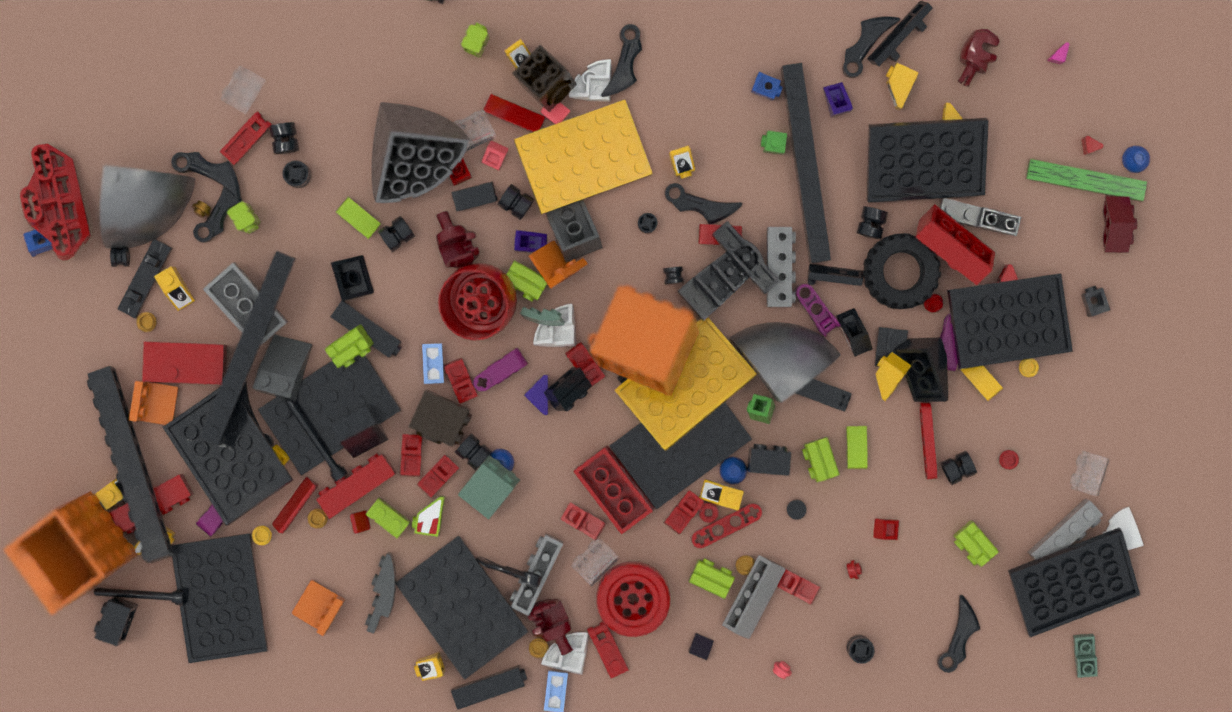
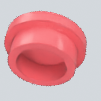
(782, 669)

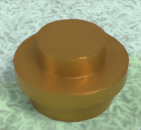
(201, 209)
(146, 322)
(317, 518)
(744, 564)
(538, 647)

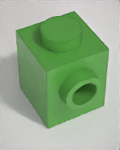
(774, 142)
(761, 408)

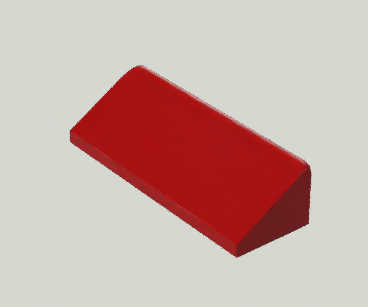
(513, 114)
(294, 505)

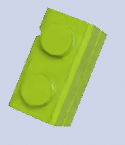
(475, 40)
(244, 217)
(526, 281)
(349, 346)
(821, 459)
(388, 517)
(975, 543)
(711, 578)

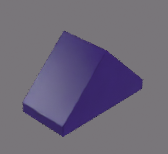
(837, 99)
(529, 241)
(537, 396)

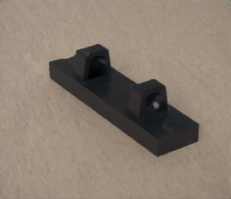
(901, 31)
(144, 278)

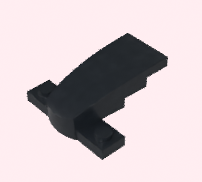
(727, 273)

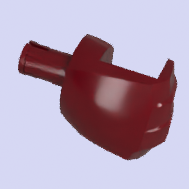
(974, 56)
(455, 243)
(551, 623)

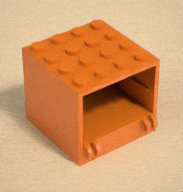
(644, 340)
(70, 552)

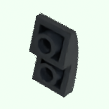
(474, 196)

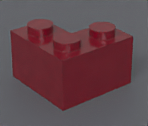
(1119, 224)

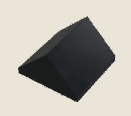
(352, 278)

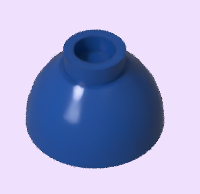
(1136, 159)
(504, 457)
(733, 470)

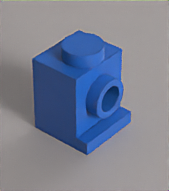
(759, 86)
(32, 241)

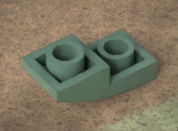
(547, 317)
(1085, 655)

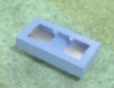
(433, 363)
(555, 691)

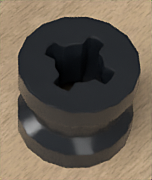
(648, 221)
(120, 257)
(673, 275)

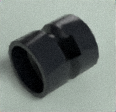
(281, 131)
(297, 174)
(516, 202)
(875, 216)
(396, 234)
(473, 451)
(959, 467)
(860, 649)

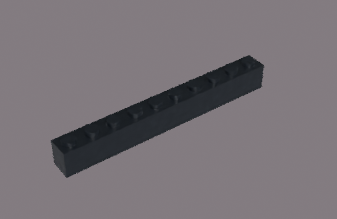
(805, 163)
(247, 347)
(130, 465)

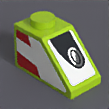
(429, 518)

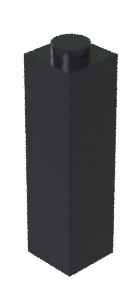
(382, 339)
(489, 687)

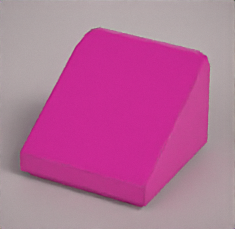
(1060, 55)

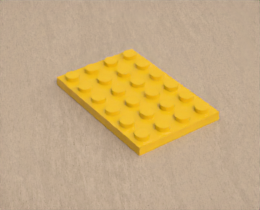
(583, 156)
(707, 381)

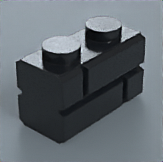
(568, 389)

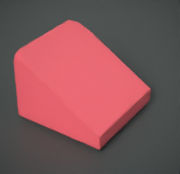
(557, 114)
(494, 155)

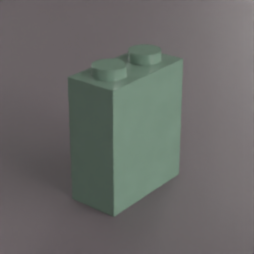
(489, 487)

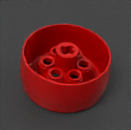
(464, 317)
(656, 609)

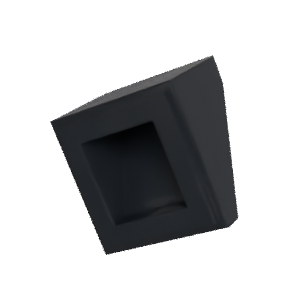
(701, 646)

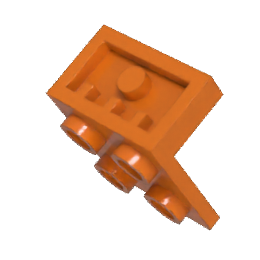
(552, 264)
(153, 402)
(318, 606)

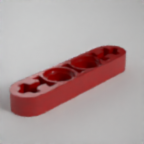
(928, 440)
(725, 523)

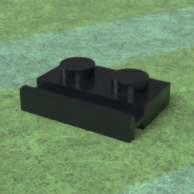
(888, 341)

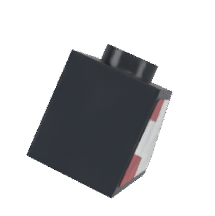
(854, 332)

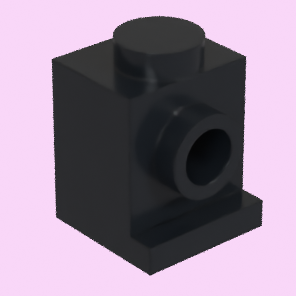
(1101, 304)

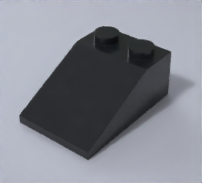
(928, 369)

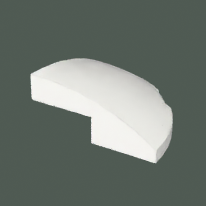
(593, 82)
(558, 335)
(1126, 522)
(571, 662)

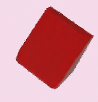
(360, 521)
(886, 529)

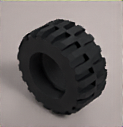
(882, 290)

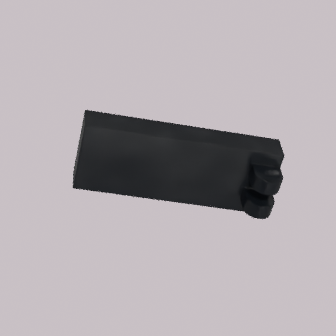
(834, 274)
(826, 394)

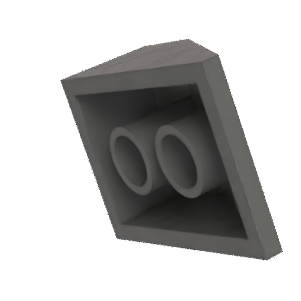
(574, 230)
(282, 368)

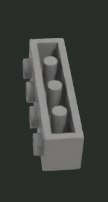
(780, 263)
(1068, 530)
(540, 564)
(753, 597)

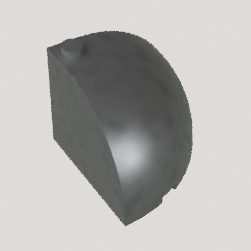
(413, 151)
(140, 204)
(784, 355)

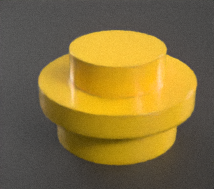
(1028, 367)
(261, 535)

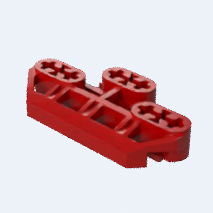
(49, 201)

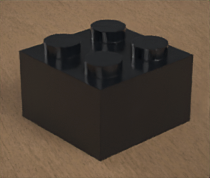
(769, 461)
(115, 621)

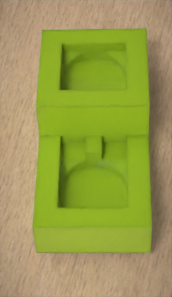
(358, 217)
(856, 447)

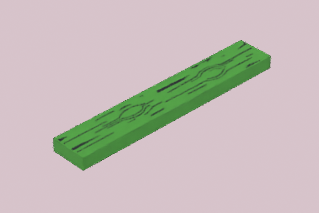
(1086, 180)

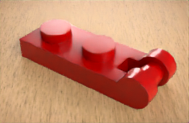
(245, 138)
(608, 650)

